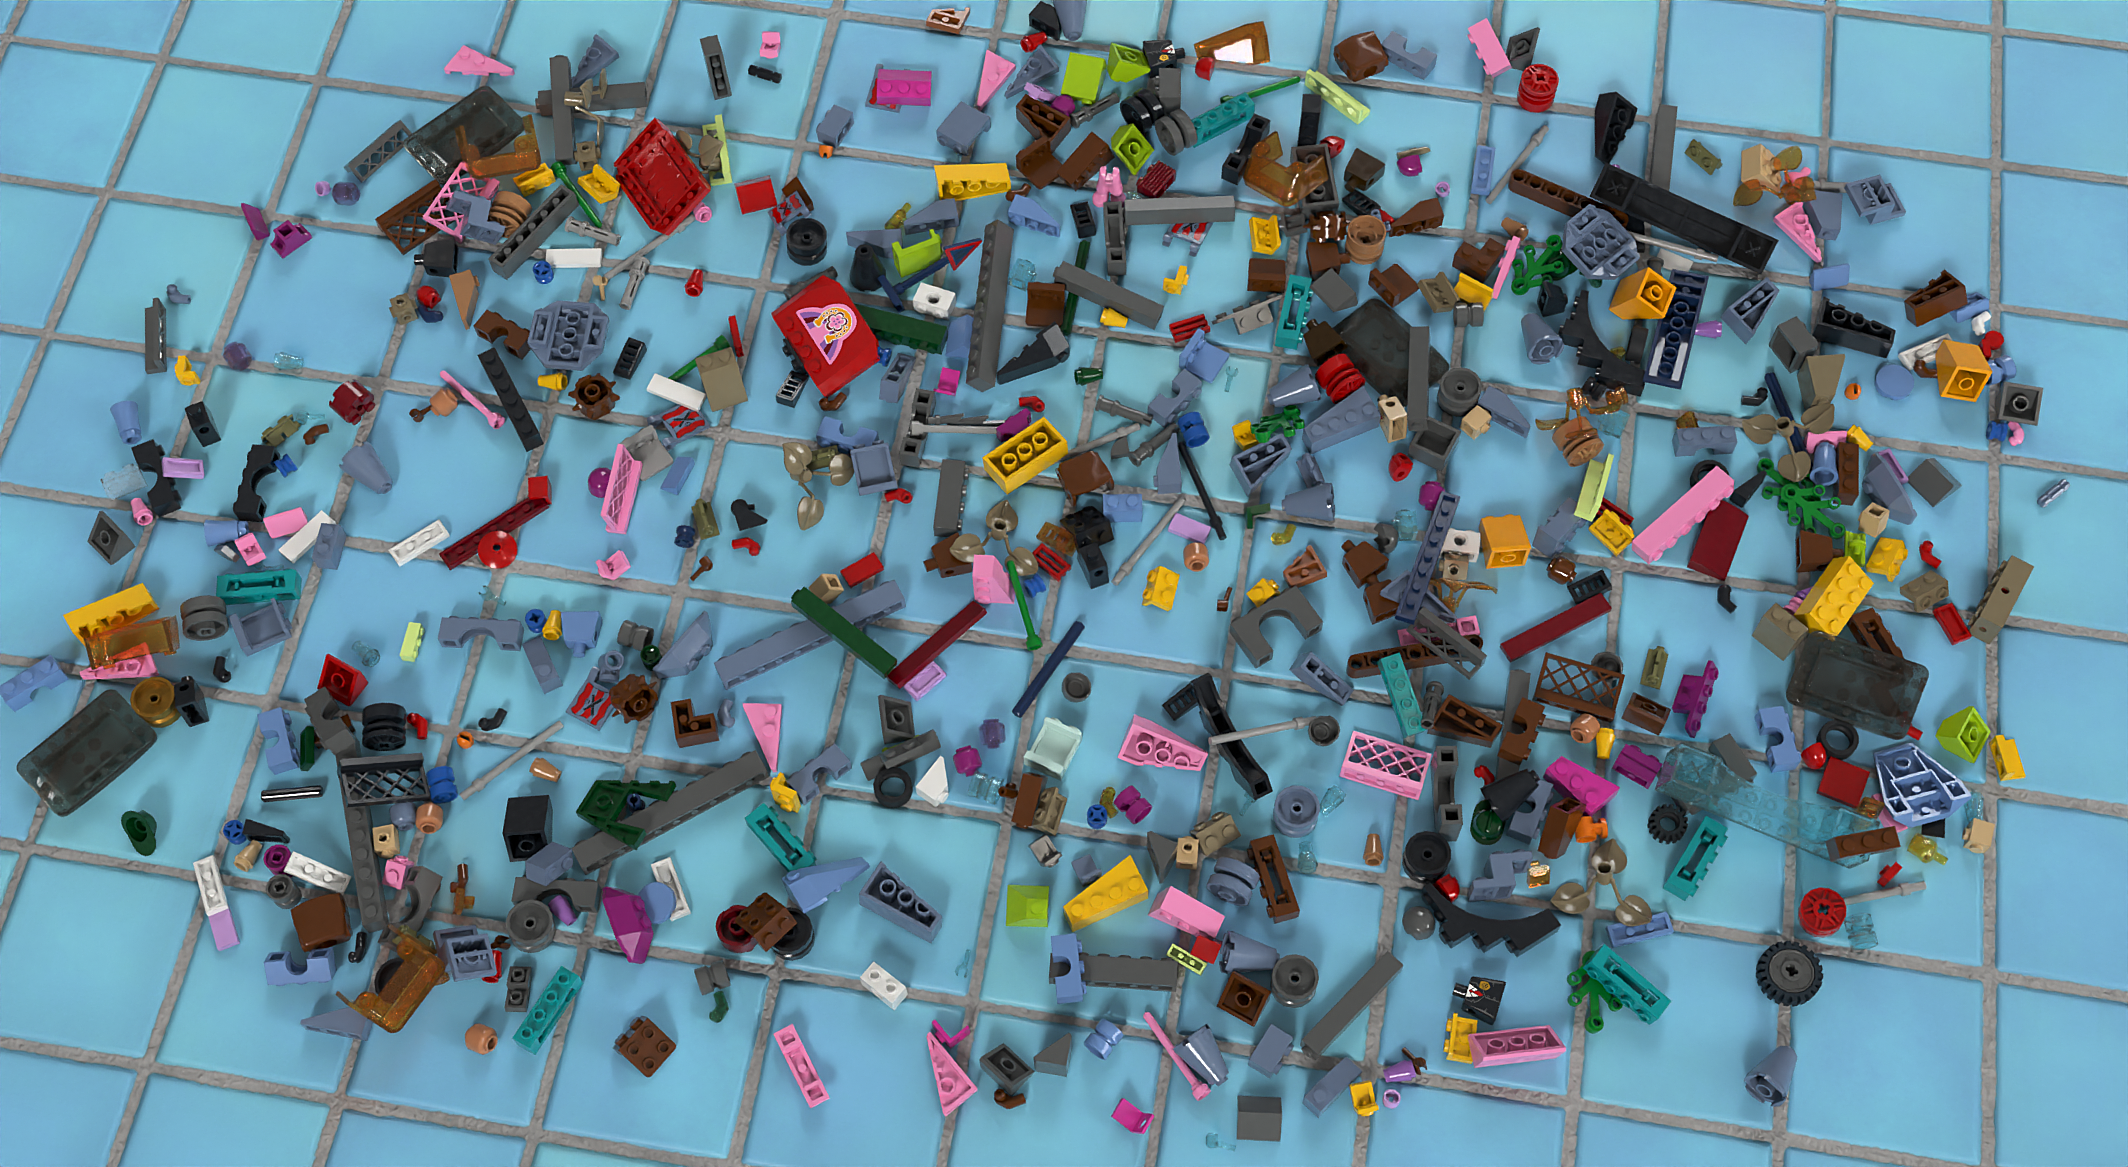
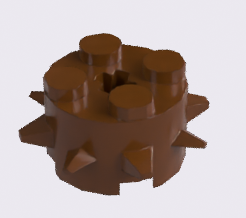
(1328, 225)
(594, 396)
(633, 698)

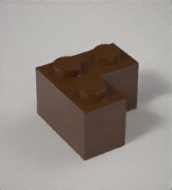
(1476, 262)
(692, 729)

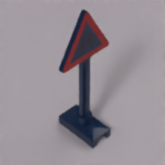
(955, 255)

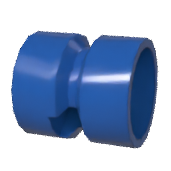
(1193, 429)
(441, 784)

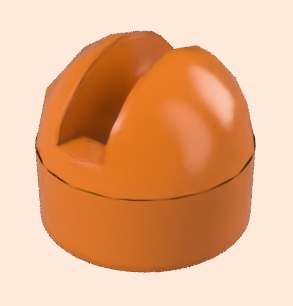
(823, 149)
(1849, 391)
(463, 743)

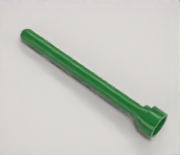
(1266, 89)
(559, 171)
(719, 344)
(1033, 641)

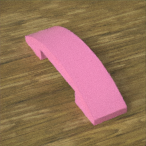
(1463, 626)
(801, 1066)

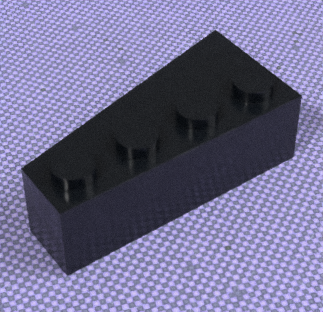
(1852, 330)

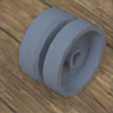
(1296, 811)
(1233, 881)

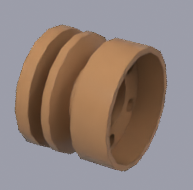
(510, 211)
(1365, 239)
(1580, 450)

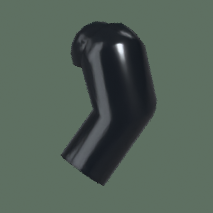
(493, 723)
(360, 947)

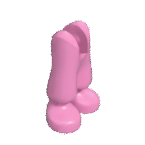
(1108, 183)

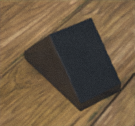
(746, 518)

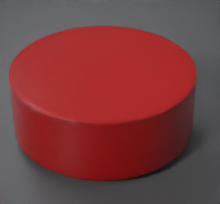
(1996, 339)

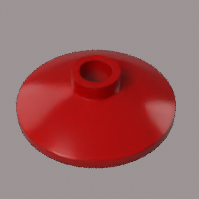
(502, 557)

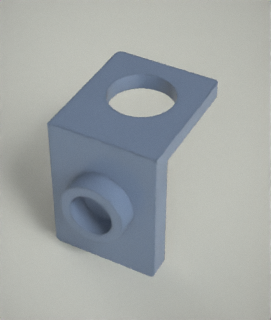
(1086, 870)

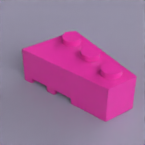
(1580, 784)

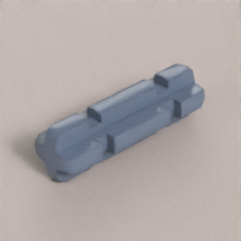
(2053, 493)

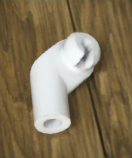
(1978, 323)

